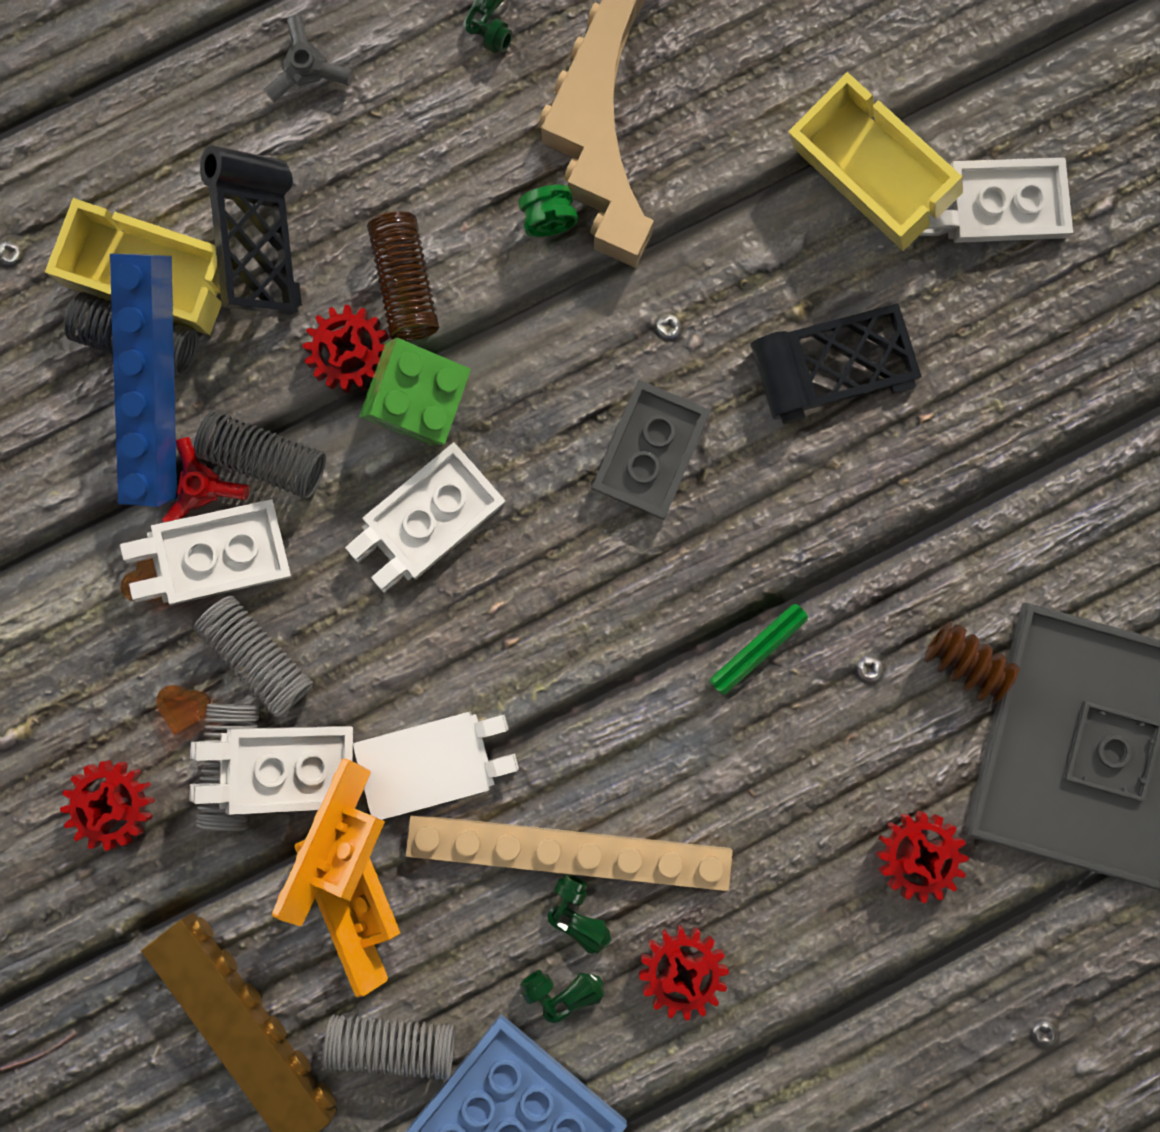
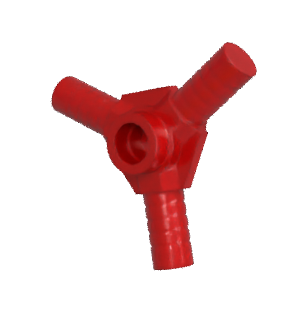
(199, 484)

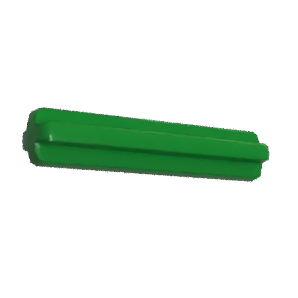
(759, 649)

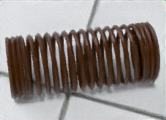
(413, 312)

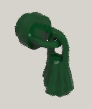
(496, 35)
(588, 932)
(581, 993)

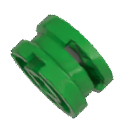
(548, 210)

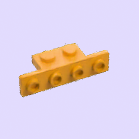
(334, 847)
(358, 927)

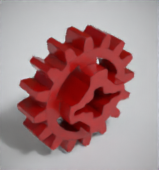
(339, 363)
(92, 815)
(938, 852)
(670, 981)

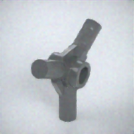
(304, 64)

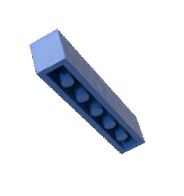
(144, 378)

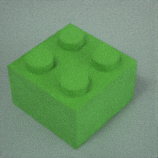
(415, 392)

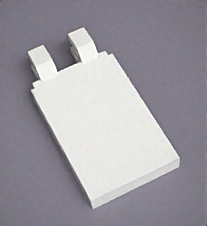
(1008, 202)
(426, 517)
(210, 554)
(431, 764)
(272, 768)

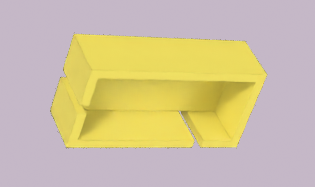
(876, 162)
(93, 233)

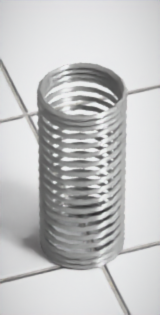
(285, 681)
(237, 715)
(349, 1036)

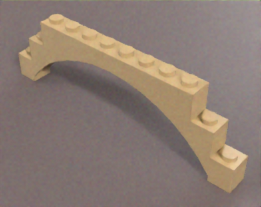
(584, 128)

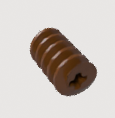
(972, 662)

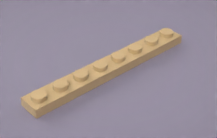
(569, 852)

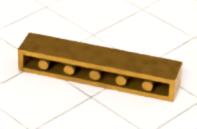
(239, 1028)

